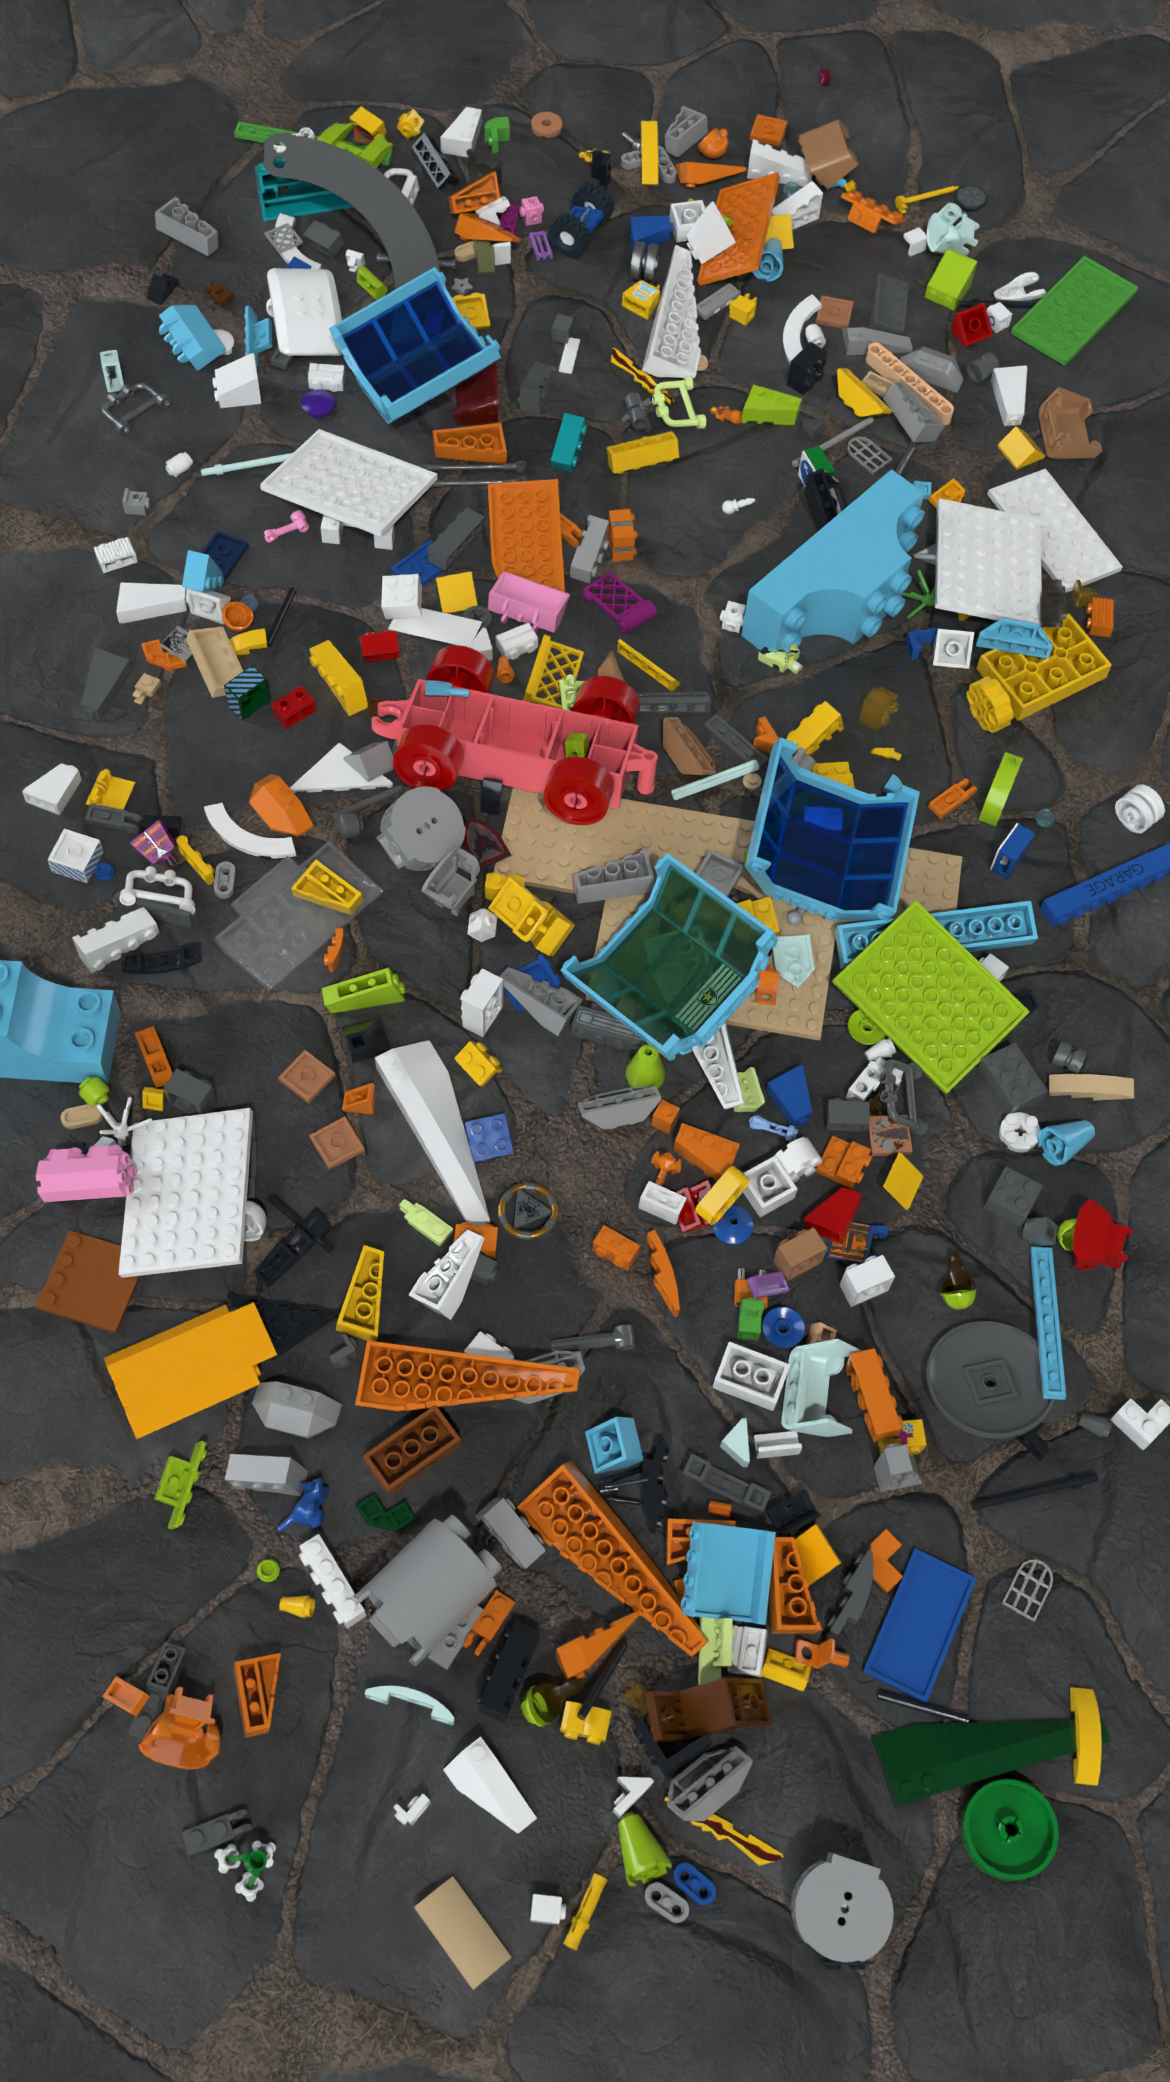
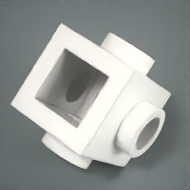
(733, 617)
(482, 925)

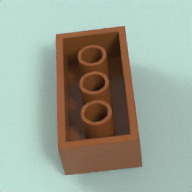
(412, 1451)

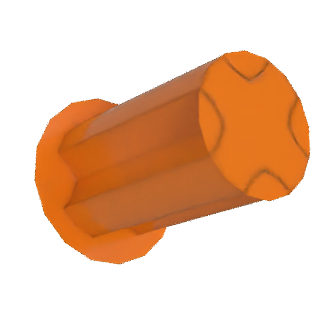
(719, 1509)

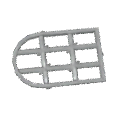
(868, 460)
(1032, 1598)

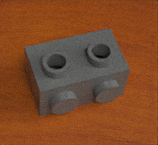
(324, 239)
(847, 1115)

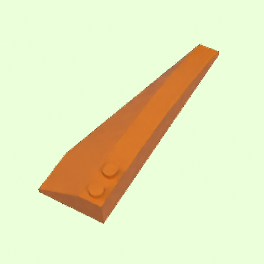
(419, 1378)
(587, 1531)

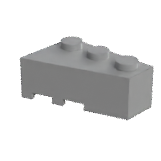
(591, 550)

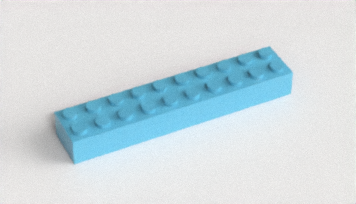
(973, 928)

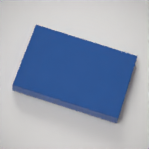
(418, 564)

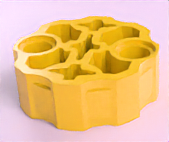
(990, 704)

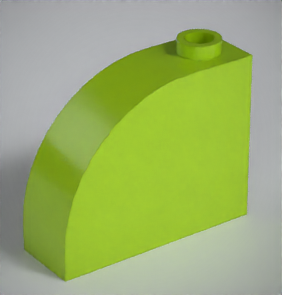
(1000, 789)

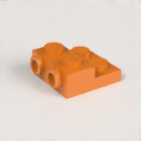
(844, 1162)

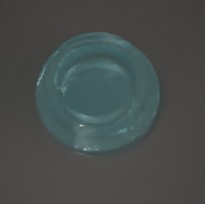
(790, 188)
(1044, 818)

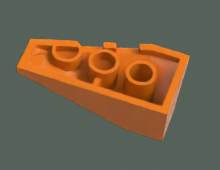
(582, 1654)

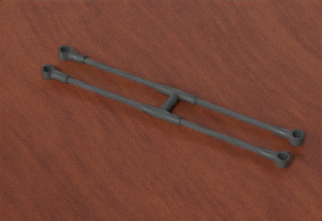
(519, 466)

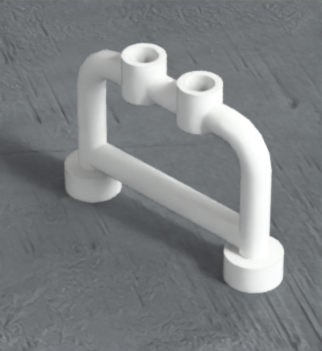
(150, 875)

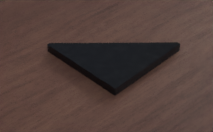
(287, 1322)

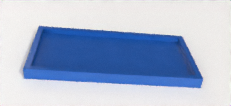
(919, 1626)

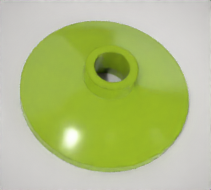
(856, 1026)

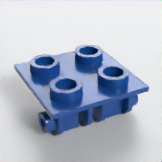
(489, 1137)

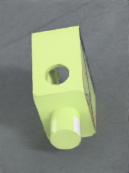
(781, 659)

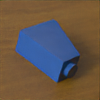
(650, 229)
(791, 1096)

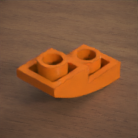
(335, 951)

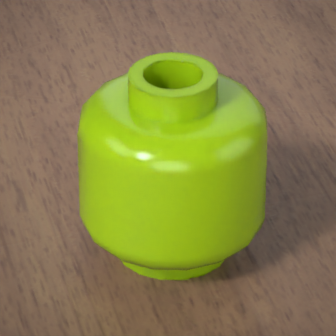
(94, 1091)

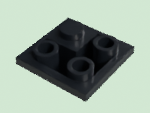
(366, 1039)

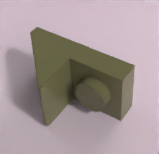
(484, 257)

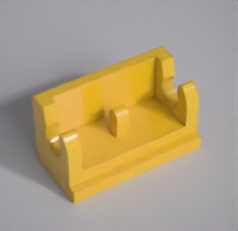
(368, 122)

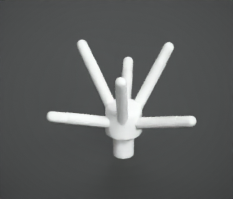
(121, 1129)

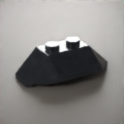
(824, 497)

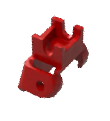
(1098, 1238)

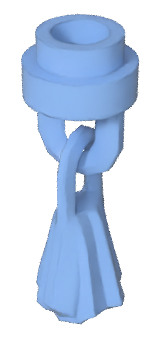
(758, 1122)

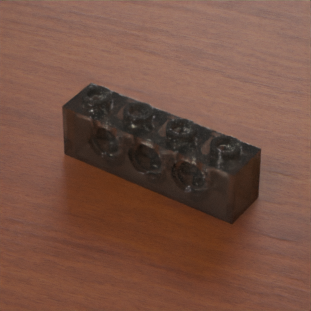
(1052, 603)

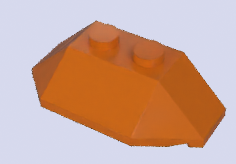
(279, 806)

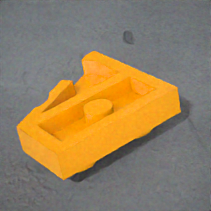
(951, 491)

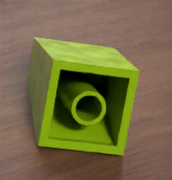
(951, 279)

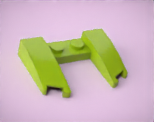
(372, 154)

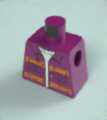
(156, 844)

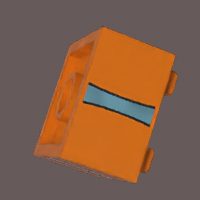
(622, 535)

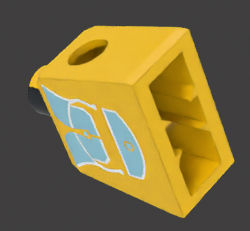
(642, 298)

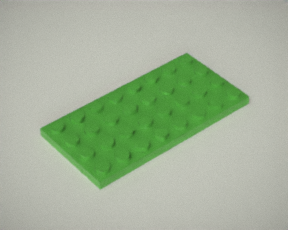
(1074, 310)

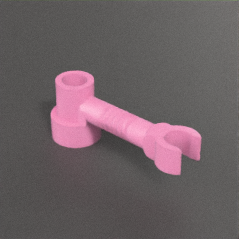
(299, 522)

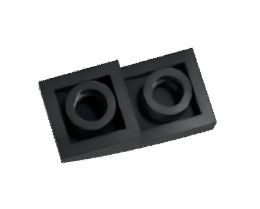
(491, 796)

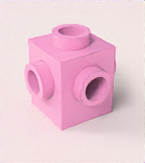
(531, 210)

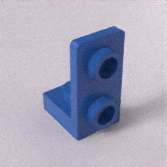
(916, 638)

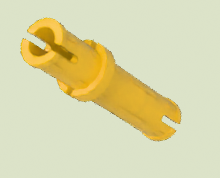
(585, 1911)

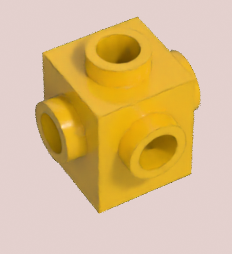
(410, 124)

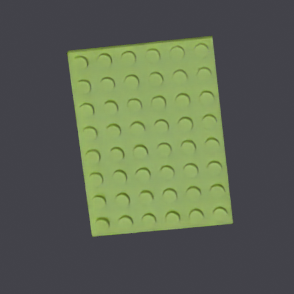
(930, 997)

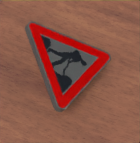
(361, 137)

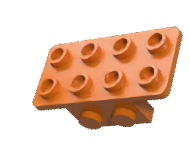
(868, 213)

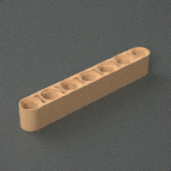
(894, 370)

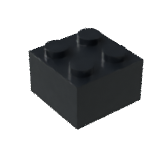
(807, 368)

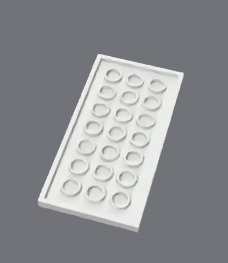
(1068, 542)

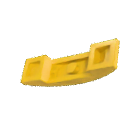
(1088, 1736)

